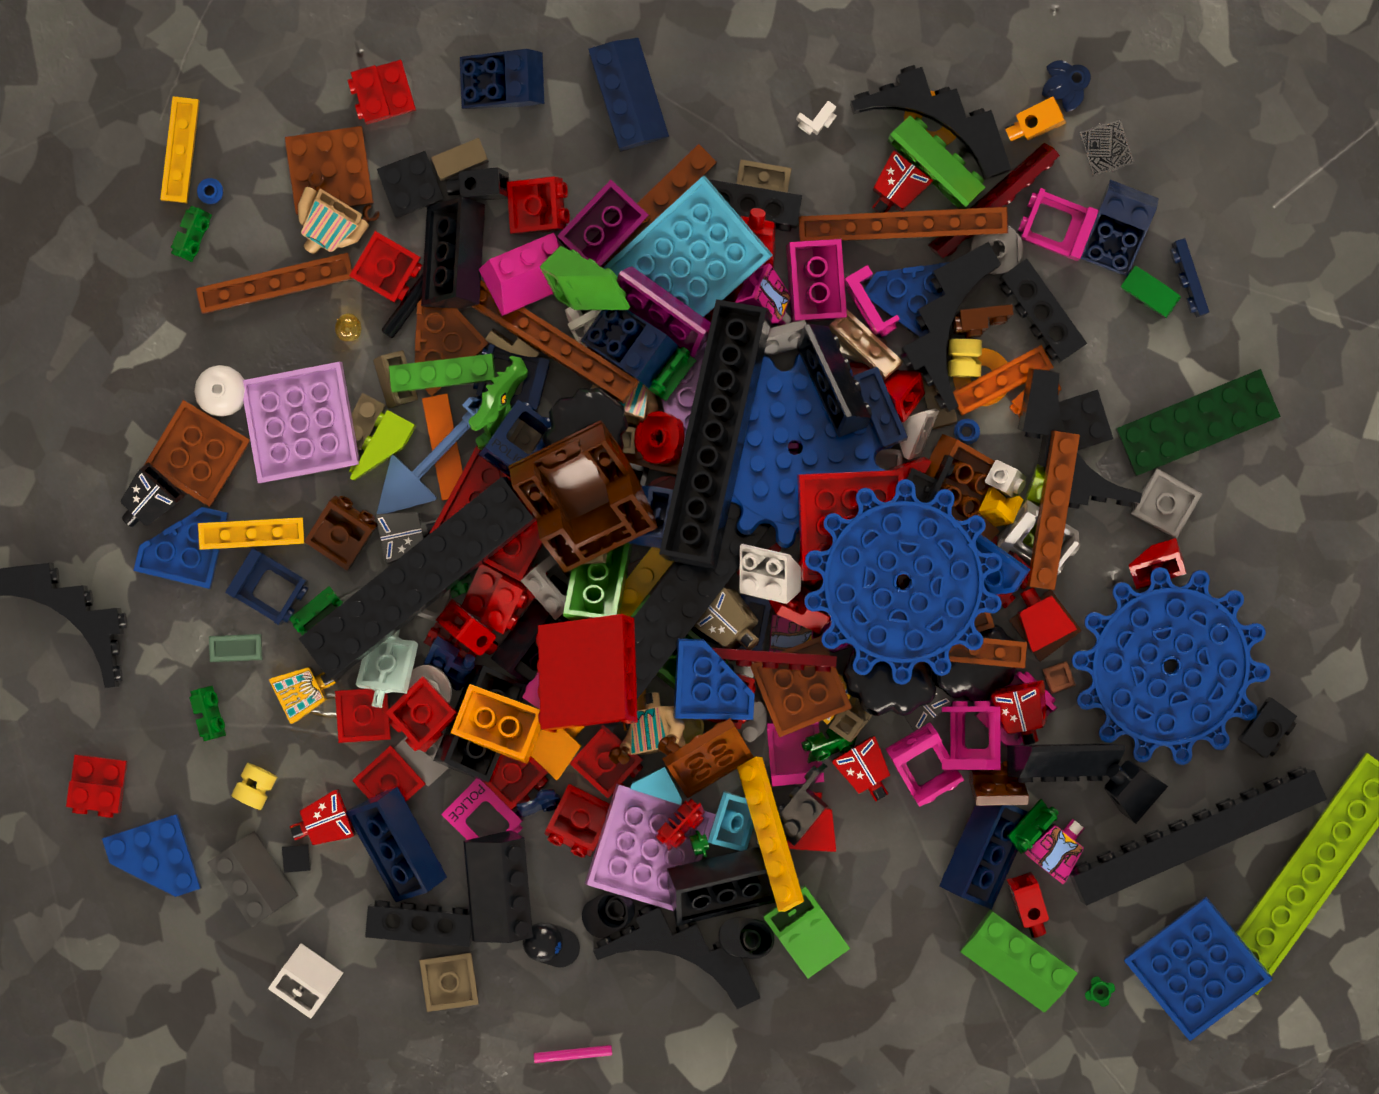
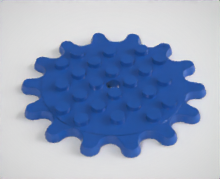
(783, 412)
(942, 571)
(1209, 673)

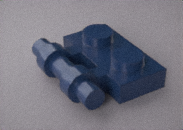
(445, 657)

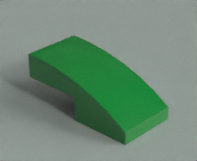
(1150, 291)

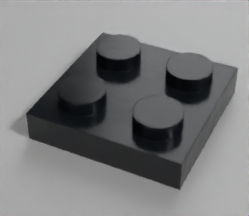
(410, 184)
(1087, 418)

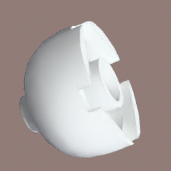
(220, 391)

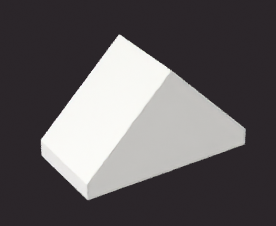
(918, 430)

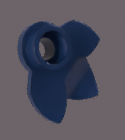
(1063, 86)
(545, 800)

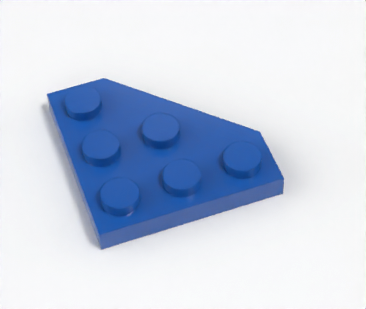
(904, 292)
(176, 551)
(1010, 574)
(708, 685)
(155, 855)

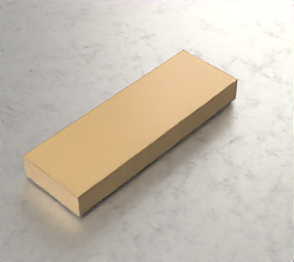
(865, 345)

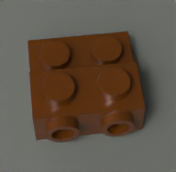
(975, 321)
(341, 531)
(995, 788)

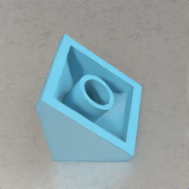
(658, 784)
(732, 823)

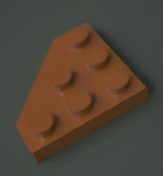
(445, 335)

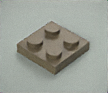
(449, 981)

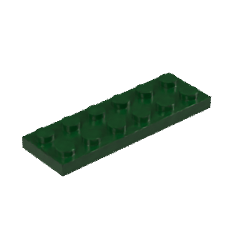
(1198, 422)

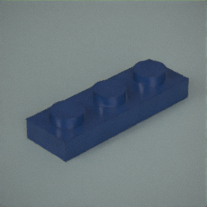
(1189, 278)
(884, 415)

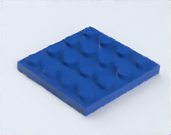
(1198, 968)

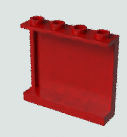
(587, 672)

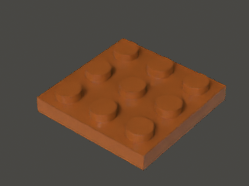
(338, 157)
(197, 453)
(798, 696)
(708, 757)

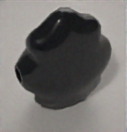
(583, 410)
(975, 680)
(881, 694)

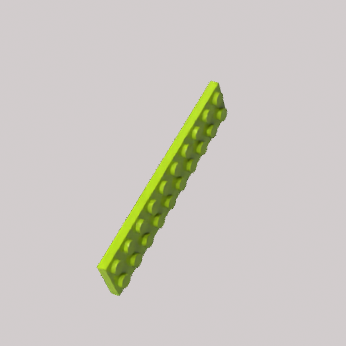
(1314, 867)

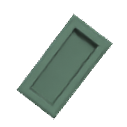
(235, 648)

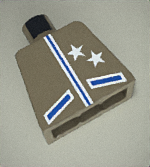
(729, 621)

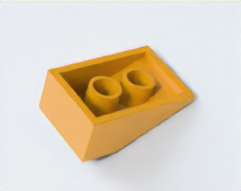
(497, 723)

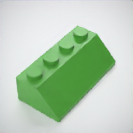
(936, 162)
(598, 587)
(1018, 961)

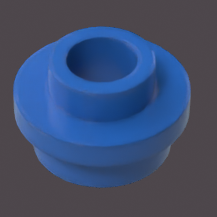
(215, 197)
(974, 428)

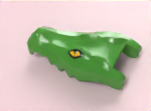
(497, 400)

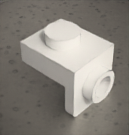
(824, 118)
(1006, 479)

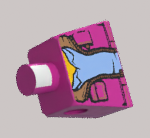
(768, 291)
(787, 634)
(1057, 850)

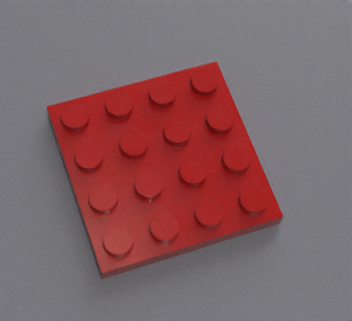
(476, 477)
(836, 494)

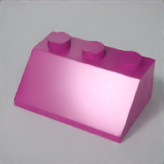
(516, 275)
(816, 280)

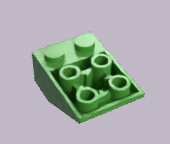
(582, 282)
(807, 934)

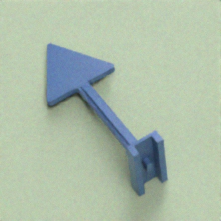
(404, 487)

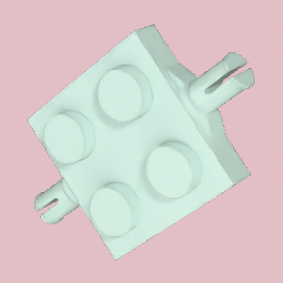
(388, 668)

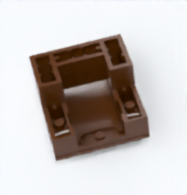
(583, 496)

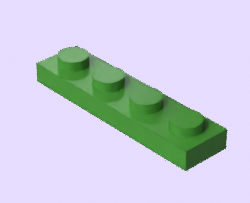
(442, 373)

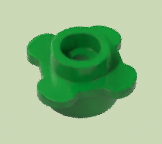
(699, 844)
(1092, 993)

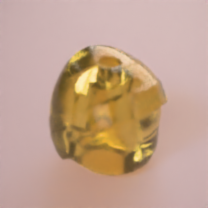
(348, 321)

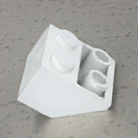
(768, 574)
(305, 980)

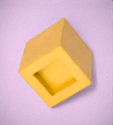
(998, 508)

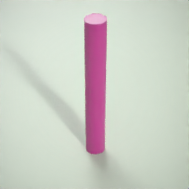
(571, 1054)

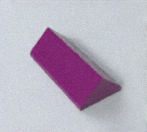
(664, 310)

